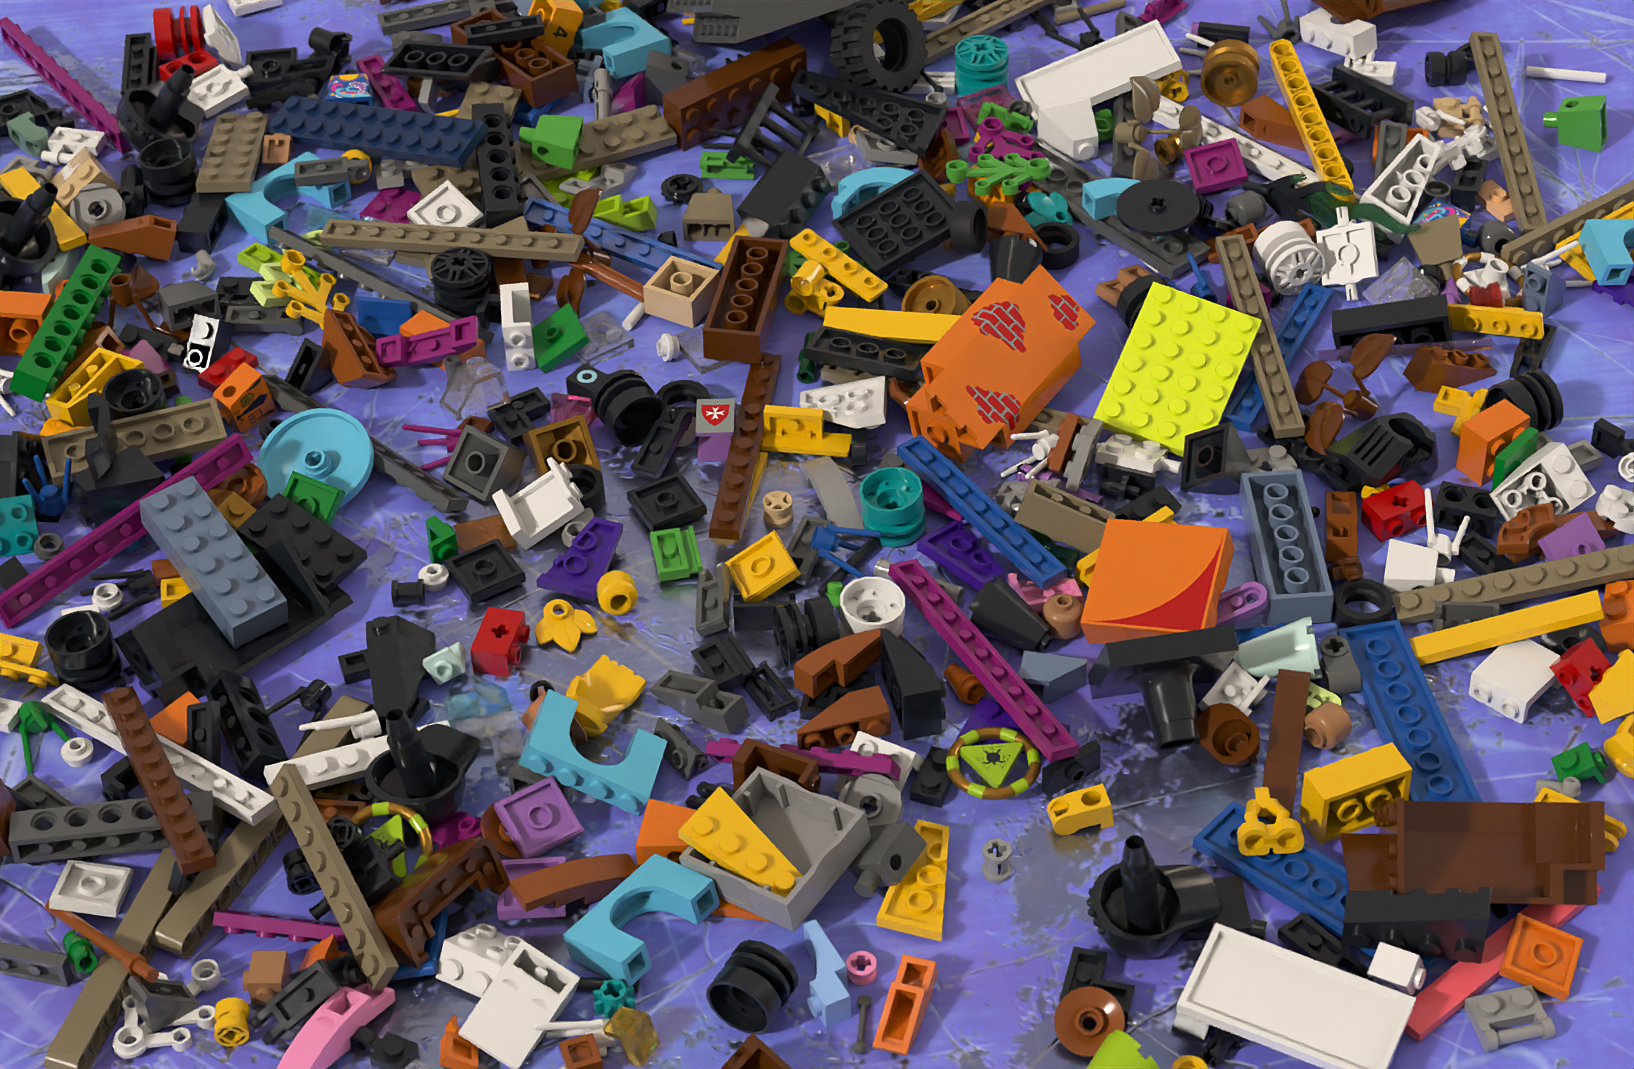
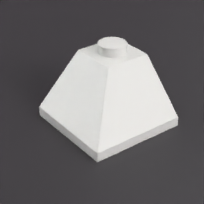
(1069, 128)

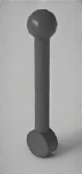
(863, 1003)

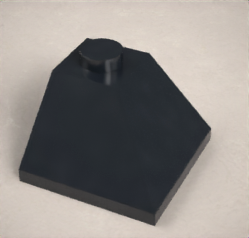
(1214, 461)

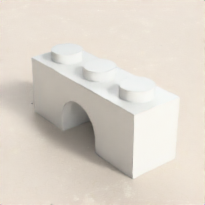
(1348, 40)

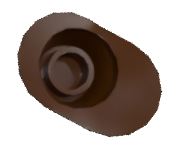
(1229, 734)

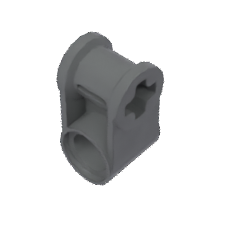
(1338, 666)

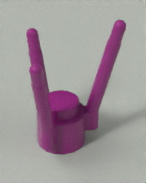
(450, 441)

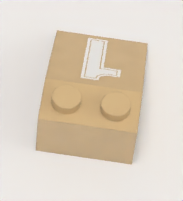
(76, 174)

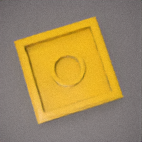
(762, 568)

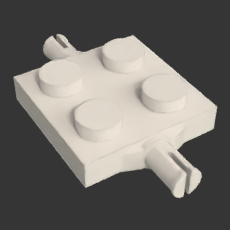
(219, 89)
(1348, 254)
(1137, 455)

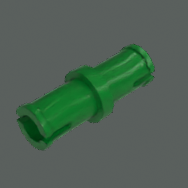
(80, 951)

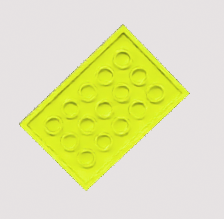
(1176, 368)

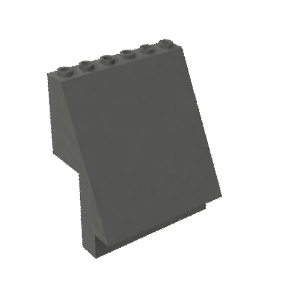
(745, 19)

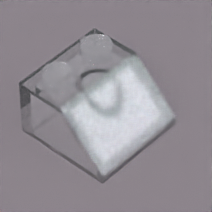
(475, 389)

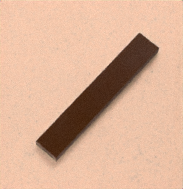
(1286, 737)

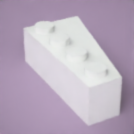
(1402, 183)

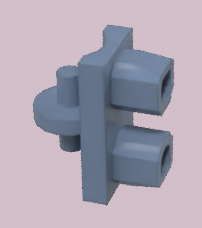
(585, 77)

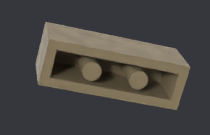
(1062, 516)

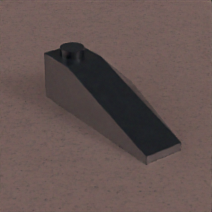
(396, 662)

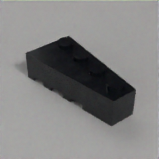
(1408, 320)
(1425, 924)

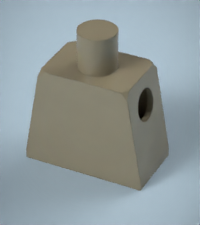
(709, 217)
(1438, 244)

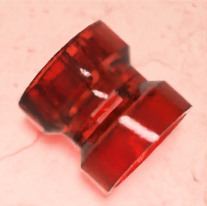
(1486, 297)

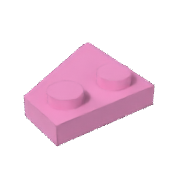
(1037, 597)

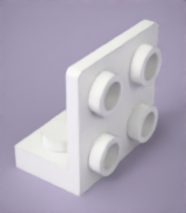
(867, 745)

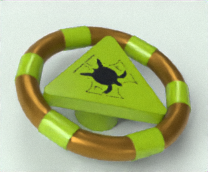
(993, 762)
(393, 829)

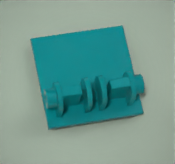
(17, 525)

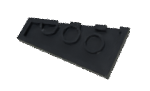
(1330, 469)

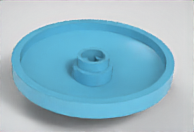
(319, 445)

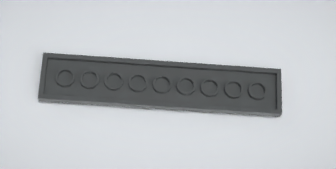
(1067, 178)

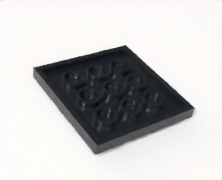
(898, 223)

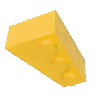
(71, 398)

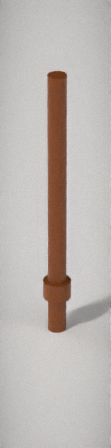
(131, 961)

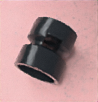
(1449, 67)

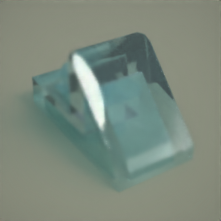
(483, 701)

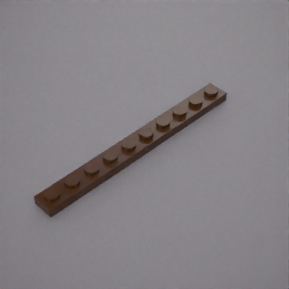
(744, 449)
(158, 781)

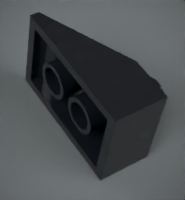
(911, 688)

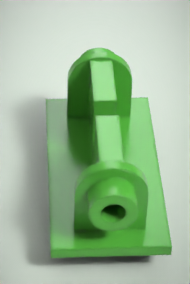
(1010, 121)
(717, 167)

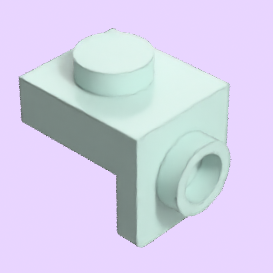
(446, 663)

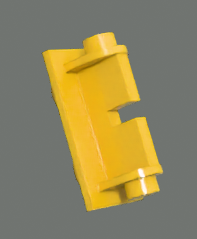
(1469, 408)

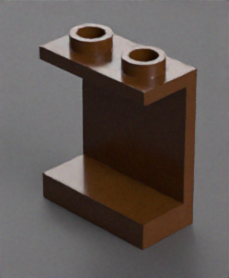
(776, 760)

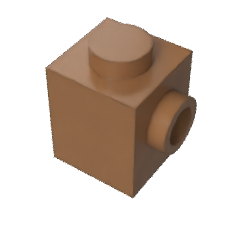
(266, 975)

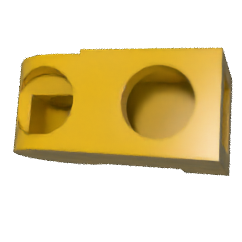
(1081, 810)

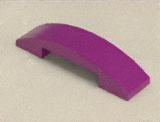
(428, 346)

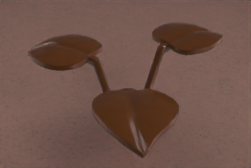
(580, 214)
(132, 289)
(1325, 424)

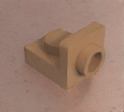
(277, 150)

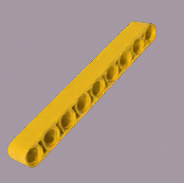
(1308, 117)

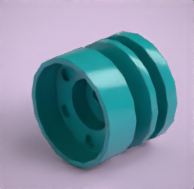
(980, 64)
(893, 505)

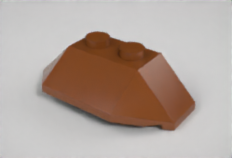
(352, 352)

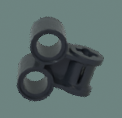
(328, 43)

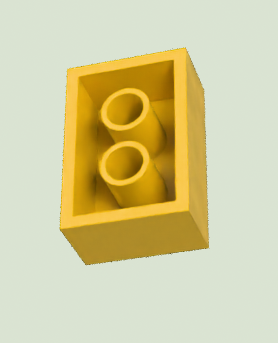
(1346, 792)

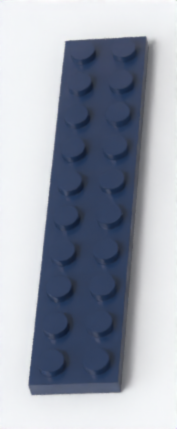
(378, 130)

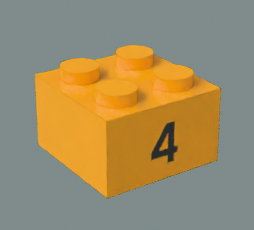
(559, 22)

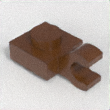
(1345, 568)

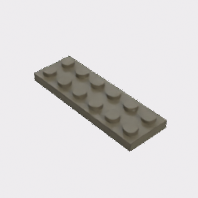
(233, 153)
(156, 434)

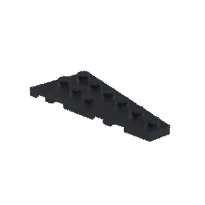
(893, 116)

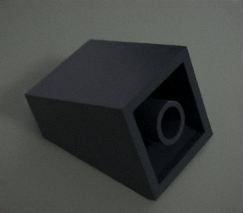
(122, 484)

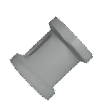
(1002, 856)

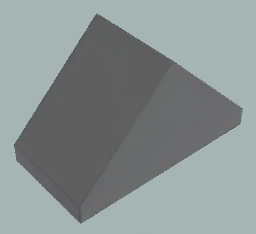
(161, 1001)

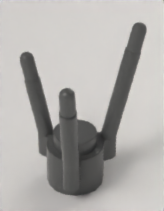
(1286, 28)

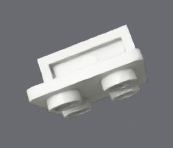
(475, 958)

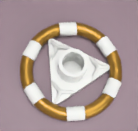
(1494, 271)

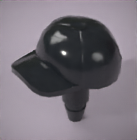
(160, 111)
(27, 233)
(422, 768)
(1149, 906)

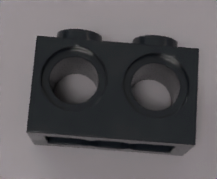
(1458, 501)

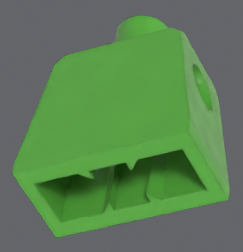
(1580, 122)
(555, 139)

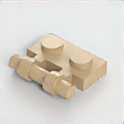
(1454, 108)

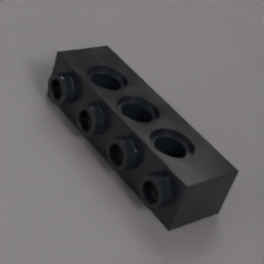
(244, 727)

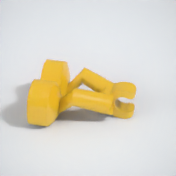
(1257, 838)

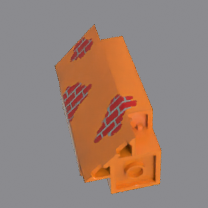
(998, 365)

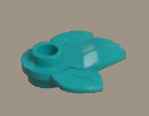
(1047, 209)

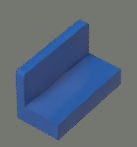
(382, 316)

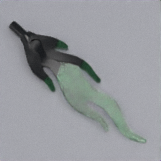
(1316, 200)

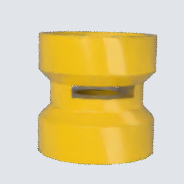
(232, 1022)

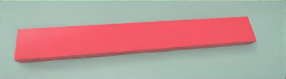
(1468, 979)

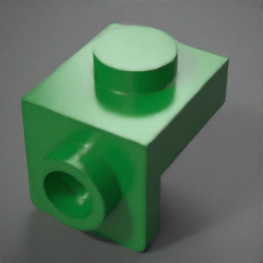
(441, 540)
(1580, 763)

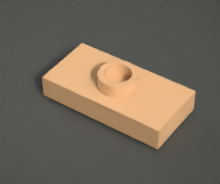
(1496, 201)

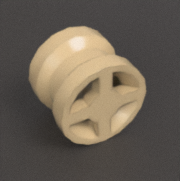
(777, 509)

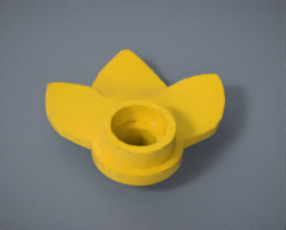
(563, 628)

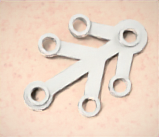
(1453, 151)
(134, 1039)

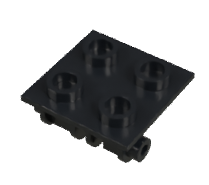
(1205, 217)

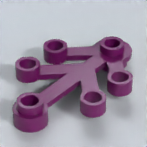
(993, 130)

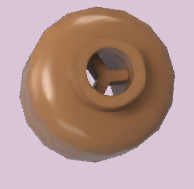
(1063, 615)
(1327, 725)

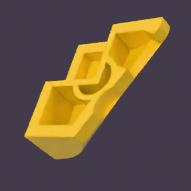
(1615, 694)

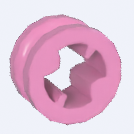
(861, 958)

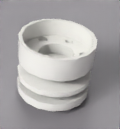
(1288, 257)
(871, 605)

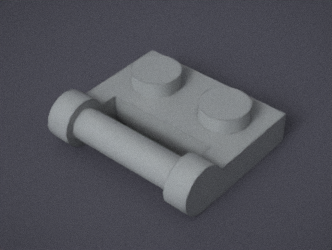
(1507, 1010)

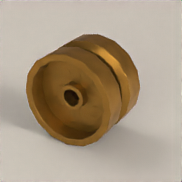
(1230, 73)
(936, 296)

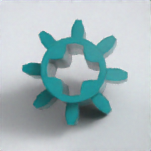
(612, 996)

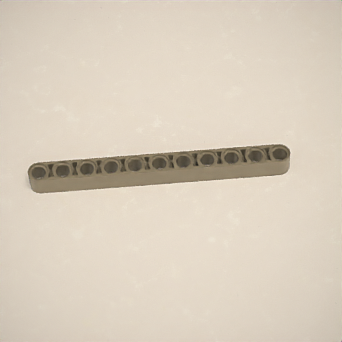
(243, 852)
(102, 996)

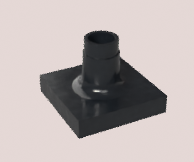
(1165, 674)

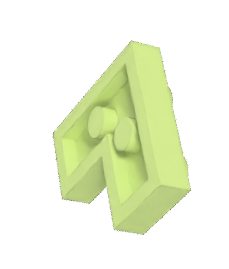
(263, 289)

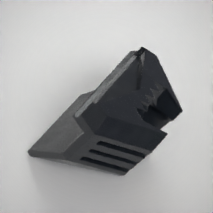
(1389, 449)

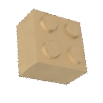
(681, 291)

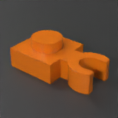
(455, 1050)

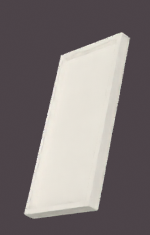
(1101, 69)
(1294, 1003)

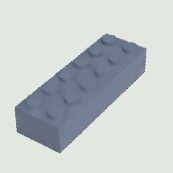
(1285, 546)
(214, 562)

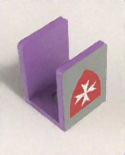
(714, 428)

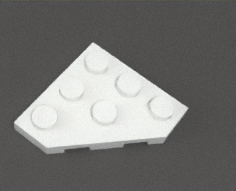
(851, 403)

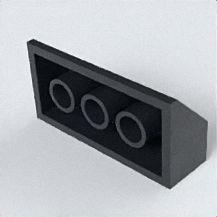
(442, 63)
(784, 197)

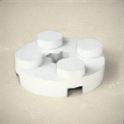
(1618, 506)

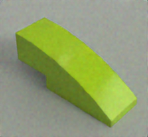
(630, 215)

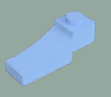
(828, 991)

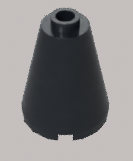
(1014, 258)
(1008, 619)

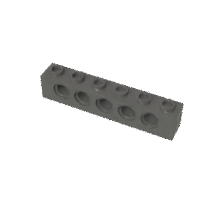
(97, 828)

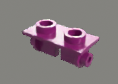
(1162, 10)

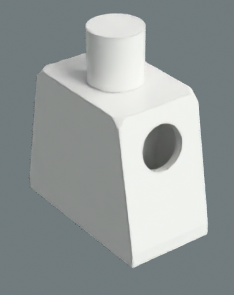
(1413, 568)

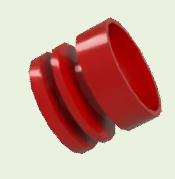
(177, 33)

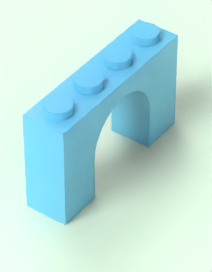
(624, 42)
(255, 209)
(1606, 249)
(552, 753)
(654, 886)

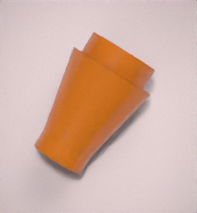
(965, 684)

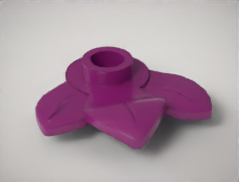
(455, 829)

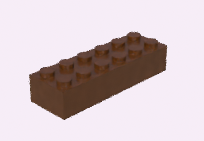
(525, 63)
(729, 93)
(746, 299)

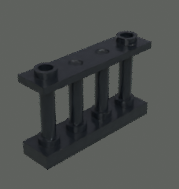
(1367, 96)
(757, 118)

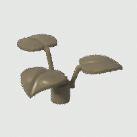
(1145, 101)

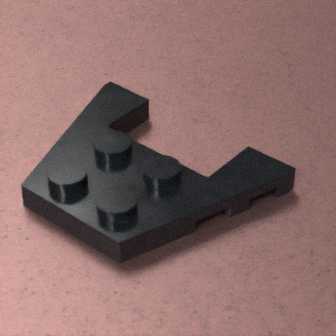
(25, 101)

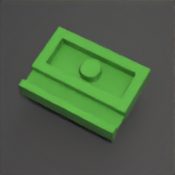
(675, 553)

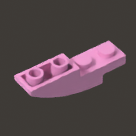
(329, 1029)

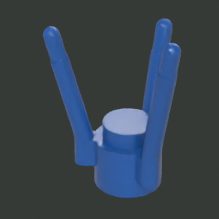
(1203, 287)
(51, 499)
(827, 540)

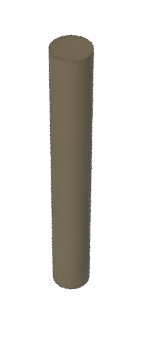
(1090, 11)

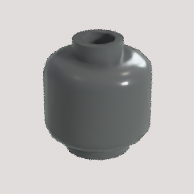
(1246, 208)
(1494, 235)

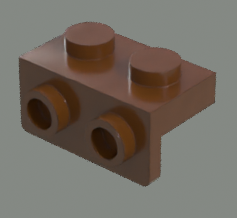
(940, 153)

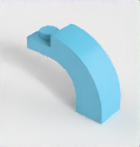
(863, 186)
(1101, 196)

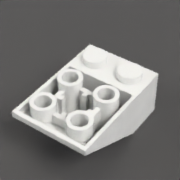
(1544, 478)
(523, 993)

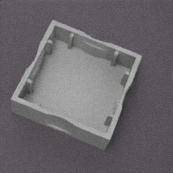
(807, 828)

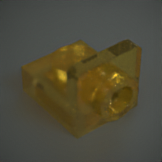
(635, 1033)

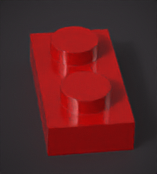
(224, 367)

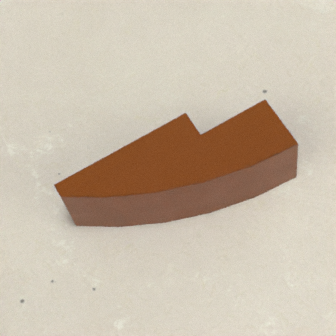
(1340, 525)
(837, 662)

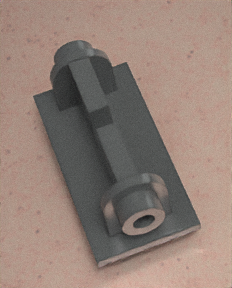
(679, 751)

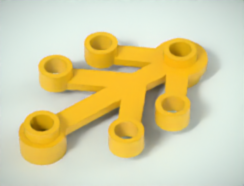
(292, 264)

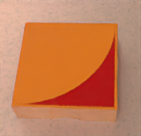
(1155, 580)

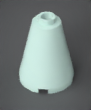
(1283, 648)

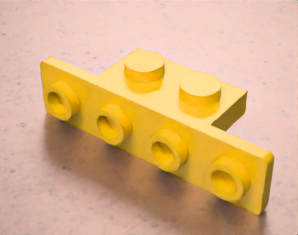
(844, 269)
(1497, 321)
(801, 432)
(20, 659)

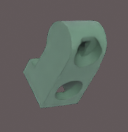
(29, 136)

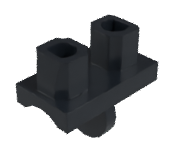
(1126, 482)

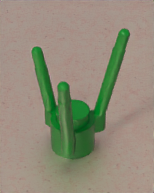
(35, 720)

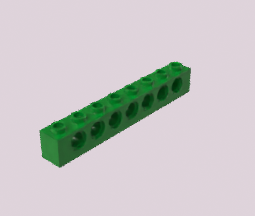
(65, 325)

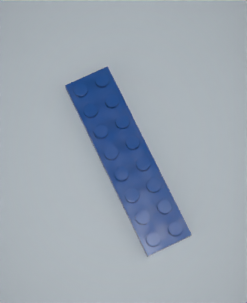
(1408, 712)
(1300, 879)

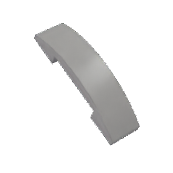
(612, 180)
(832, 493)

